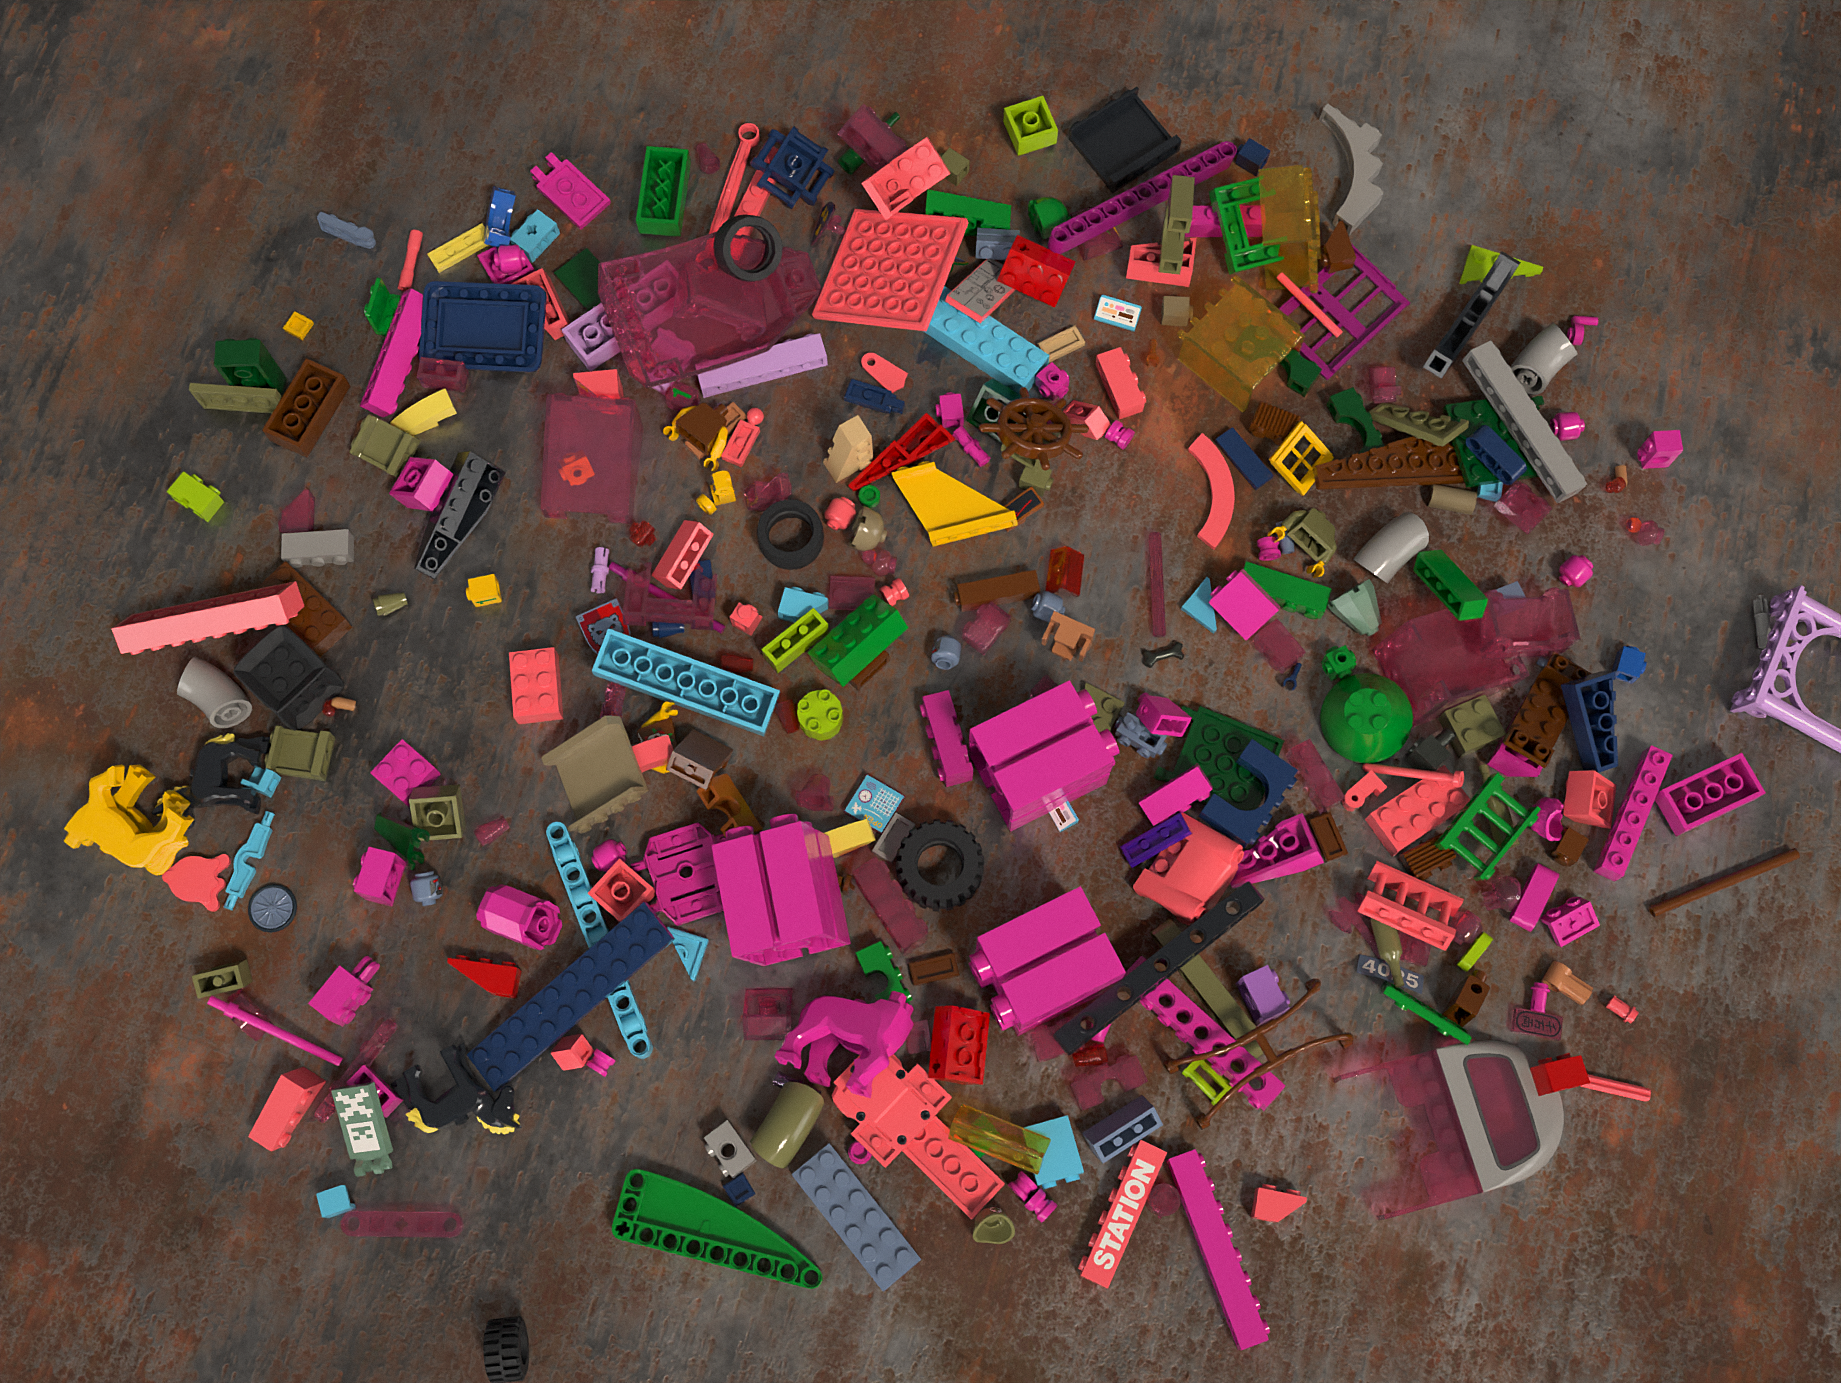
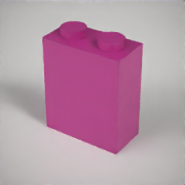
(1243, 603)

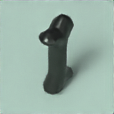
(1174, 651)

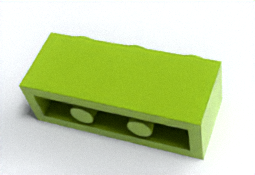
(795, 640)

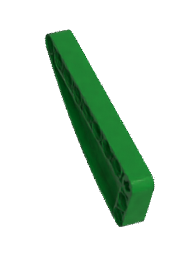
(694, 1215)

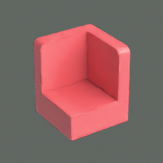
(572, 1052)

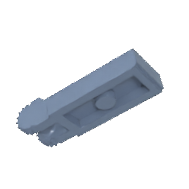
(346, 230)

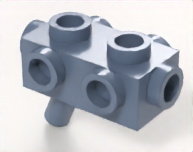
(1133, 732)

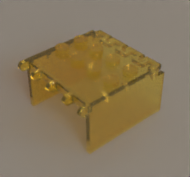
(1290, 219)
(1239, 342)

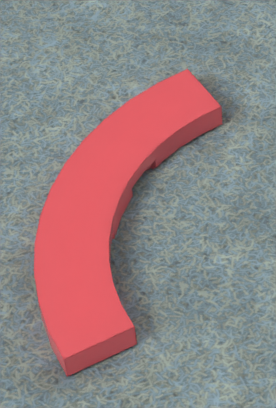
(1221, 490)

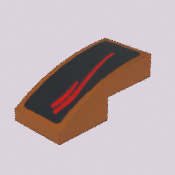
(1024, 506)

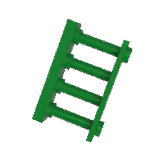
(1464, 822)

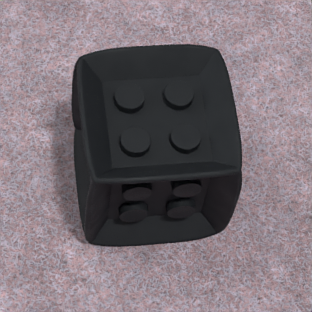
(288, 677)

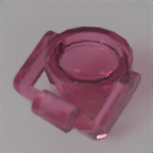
(816, 794)

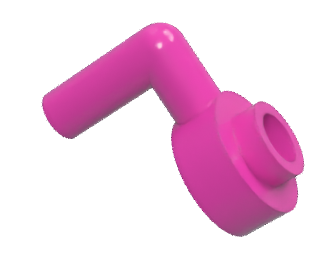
(1576, 332)

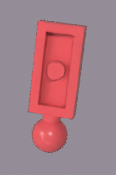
(743, 438)

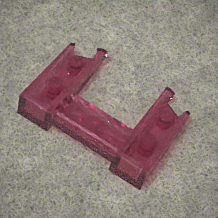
(697, 612)

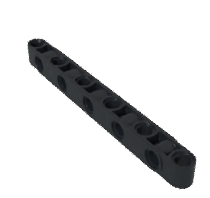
(1147, 978)

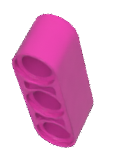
(1534, 897)

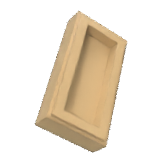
(1062, 343)

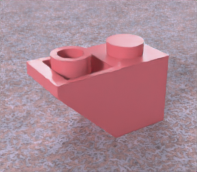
(1275, 1205)

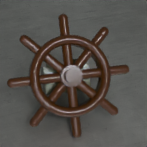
(1031, 438)

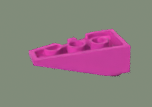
(1511, 762)
(1280, 853)

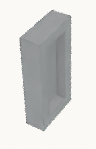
(891, 838)

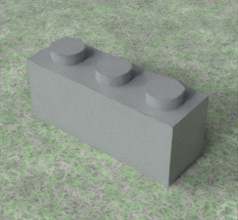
(317, 548)

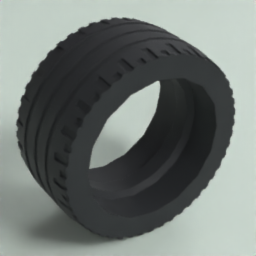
(772, 253)
(783, 510)

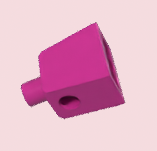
(1162, 715)

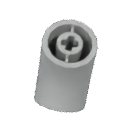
(1542, 359)
(1393, 546)
(214, 694)

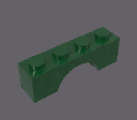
(1300, 372)
(1348, 409)

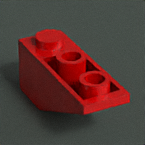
(496, 979)

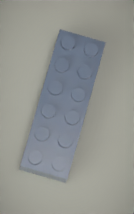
(856, 1217)

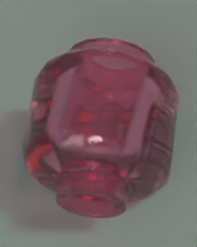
(1466, 926)

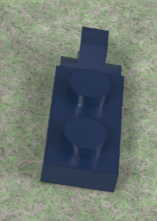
(873, 397)

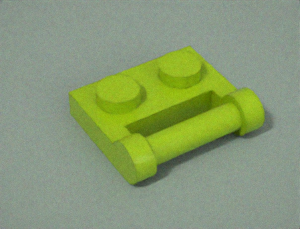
(1222, 1081)

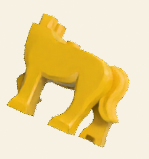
(124, 829)

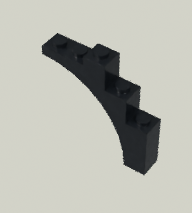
(1472, 315)

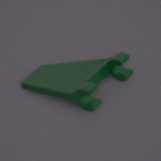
(402, 837)

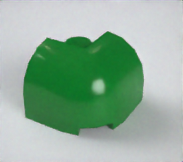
(1046, 214)

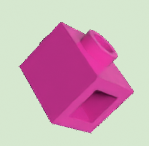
(950, 410)

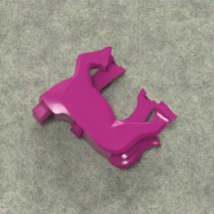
(862, 1028)

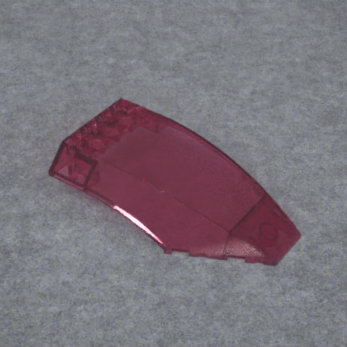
(663, 348)

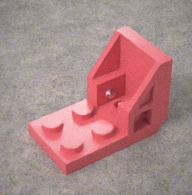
(905, 178)

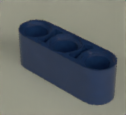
(1496, 455)

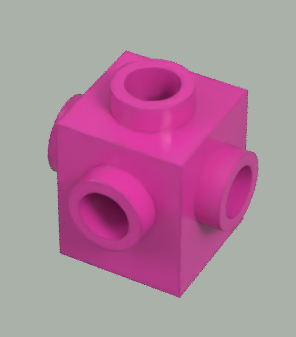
(1052, 382)

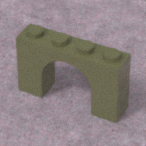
(1176, 223)

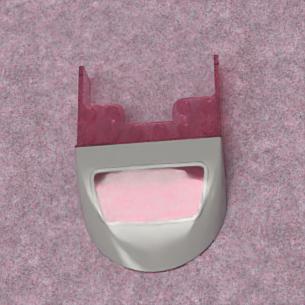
(1481, 1114)

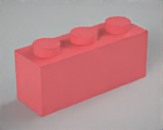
(1120, 383)
(682, 554)

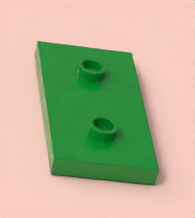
(1444, 1024)

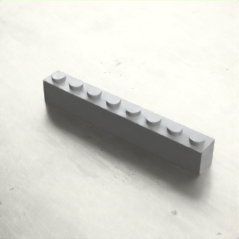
(1524, 422)

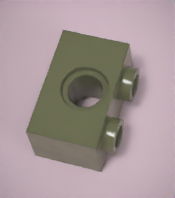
(222, 978)

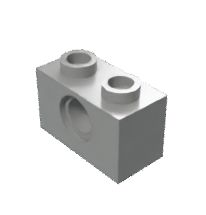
(725, 1135)

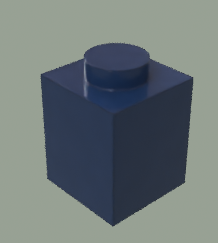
(1252, 156)

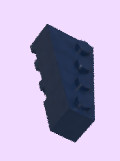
(1593, 719)

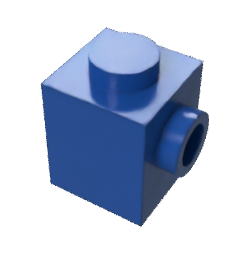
(1629, 664)

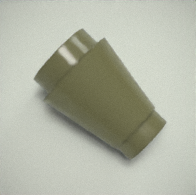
(389, 603)

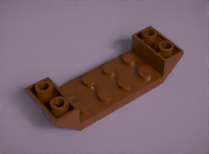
(1543, 711)

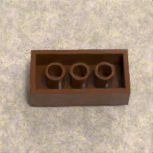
(306, 408)
(318, 621)

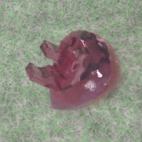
(1505, 893)

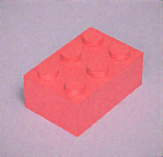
(536, 685)

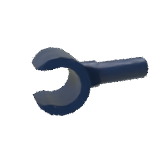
(1293, 676)

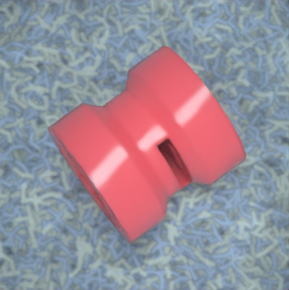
(894, 592)

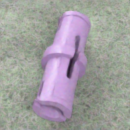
(600, 570)

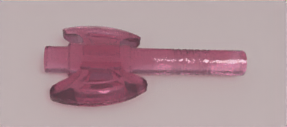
(1350, 915)

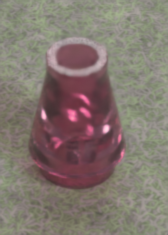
(708, 160)
(490, 831)

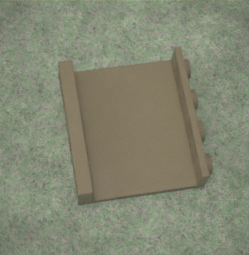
(598, 772)

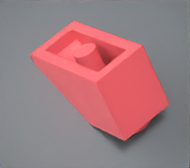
(1088, 414)

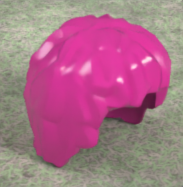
(1549, 823)

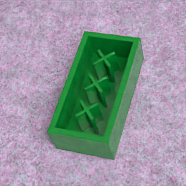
(663, 191)

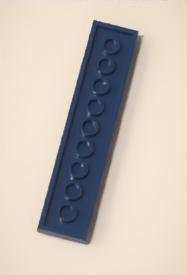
(570, 996)

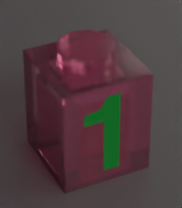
(681, 396)

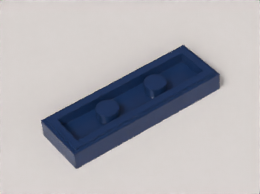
(1244, 458)

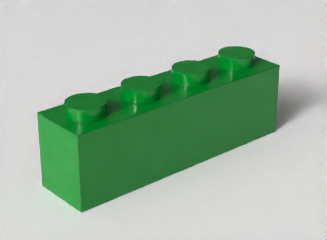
(1450, 585)
(1291, 592)

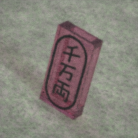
(1537, 1024)

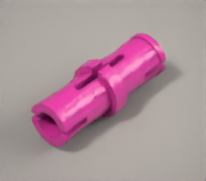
(971, 446)

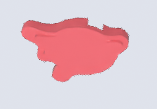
(198, 880)

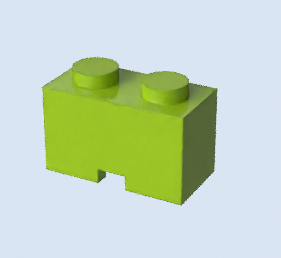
(193, 494)

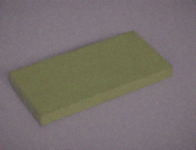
(235, 397)

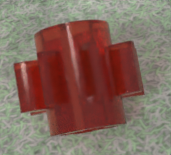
(642, 534)

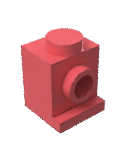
(745, 618)

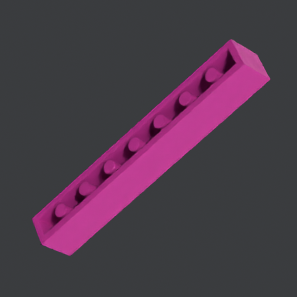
(1217, 1250)

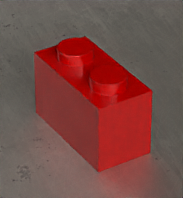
(1559, 1075)

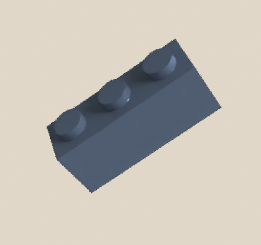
(1122, 1129)

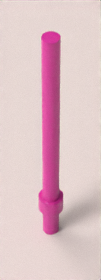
(233, 1010)

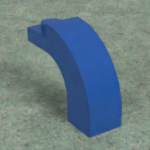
(499, 217)

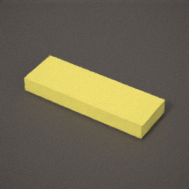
(458, 248)

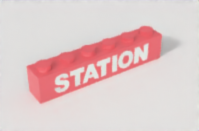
(1122, 1214)

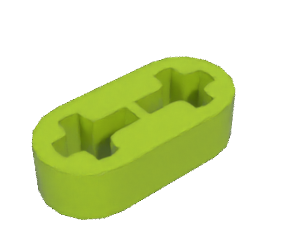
(1474, 951)

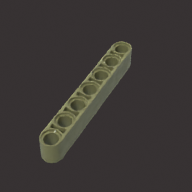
(1210, 991)

